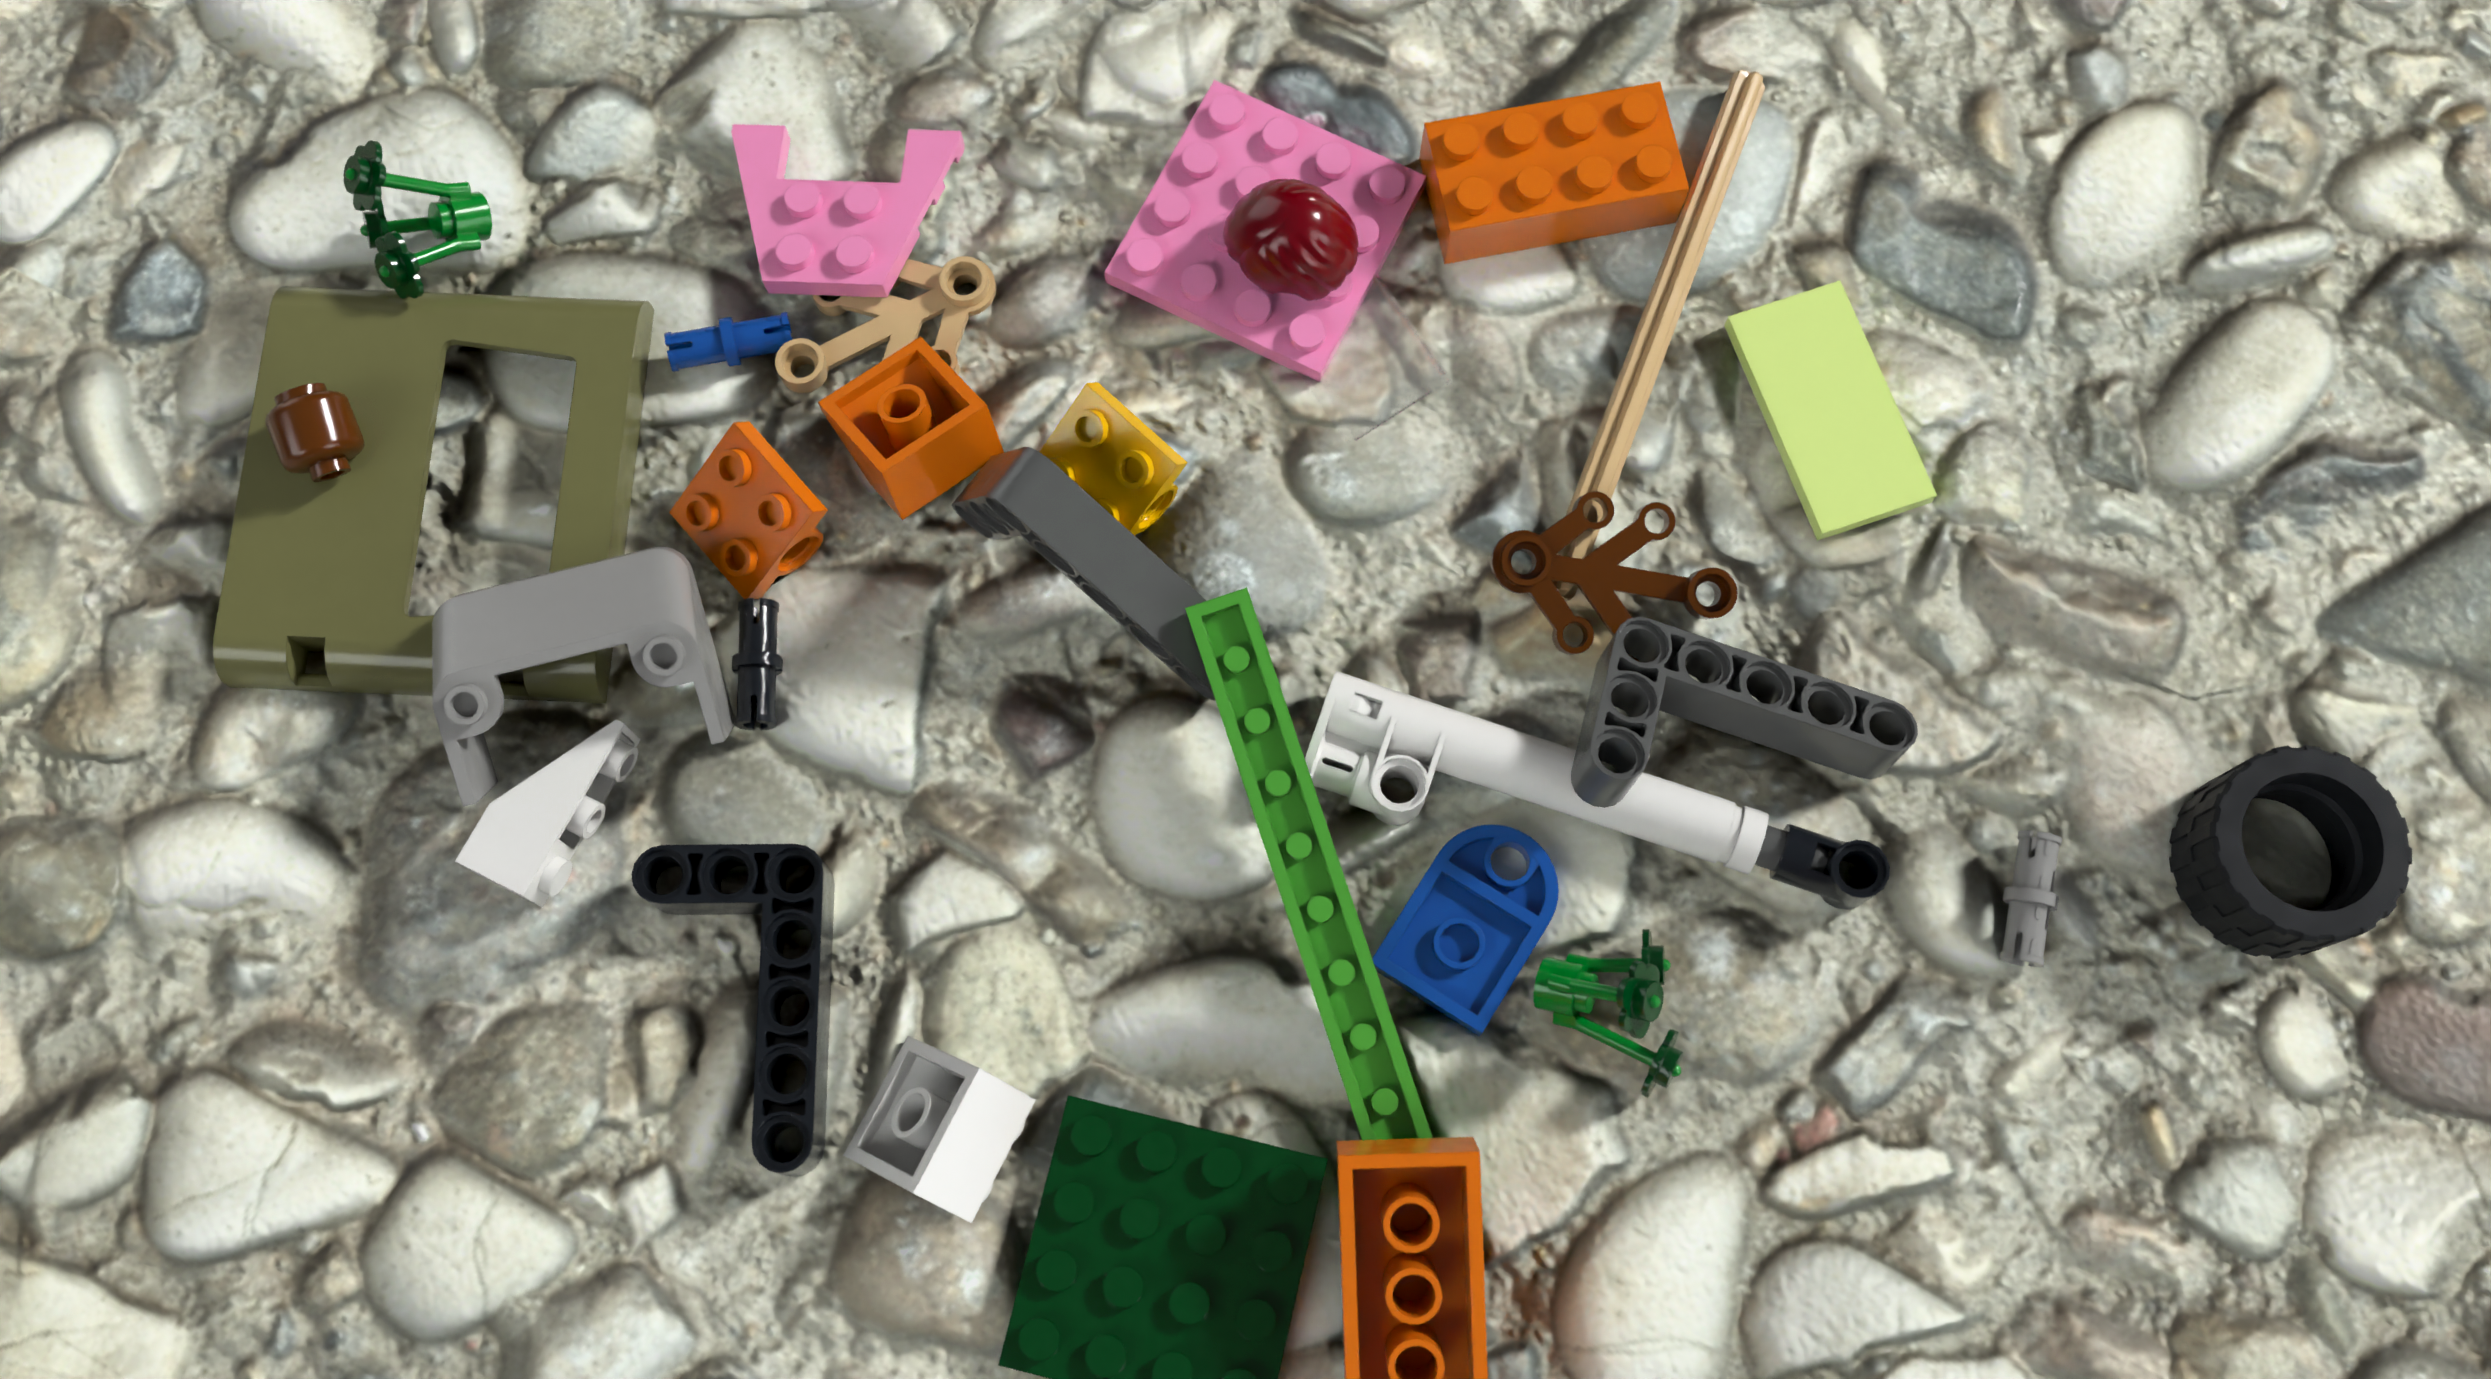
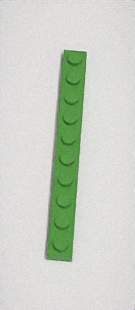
(1307, 869)

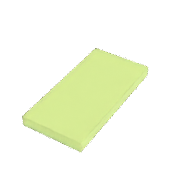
(1829, 410)

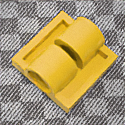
(1115, 458)

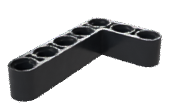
(778, 977)

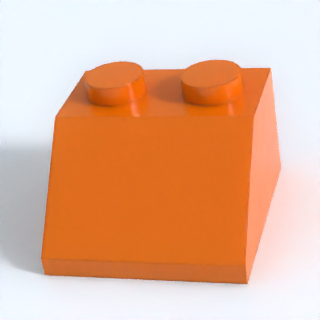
(912, 427)

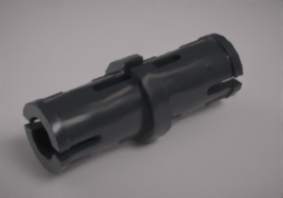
(757, 664)

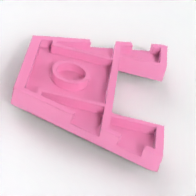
(837, 233)

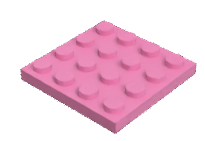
(1177, 245)

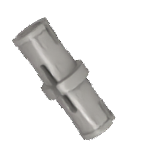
(2030, 898)

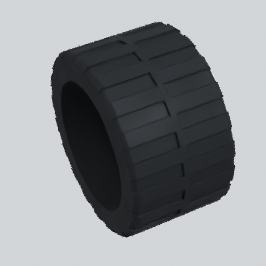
(2351, 814)

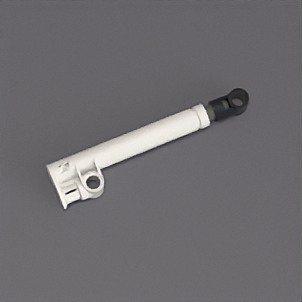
(1385, 734)

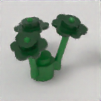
(458, 217)
(1573, 988)

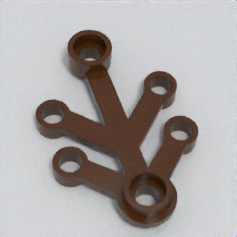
(1599, 572)

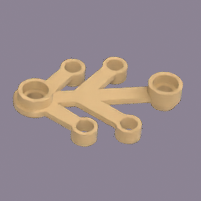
(894, 320)

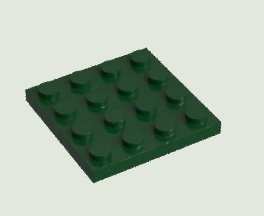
(1161, 1252)

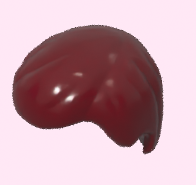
(1292, 239)

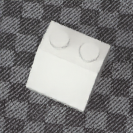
(940, 1128)

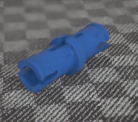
(727, 341)

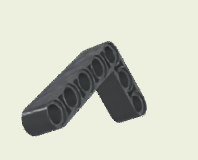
(1036, 500)
(1853, 728)

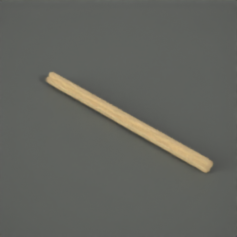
(1664, 306)

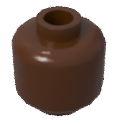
(314, 431)

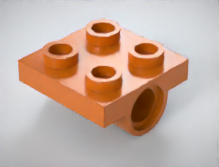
(750, 512)

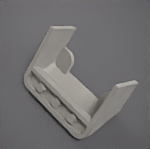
(629, 599)

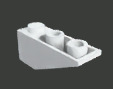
(538, 824)

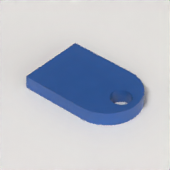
(1468, 927)

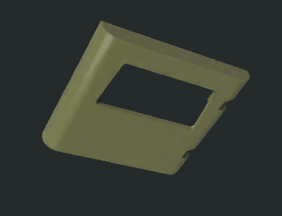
(338, 556)

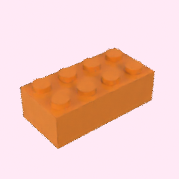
(1552, 172)
(1412, 1259)

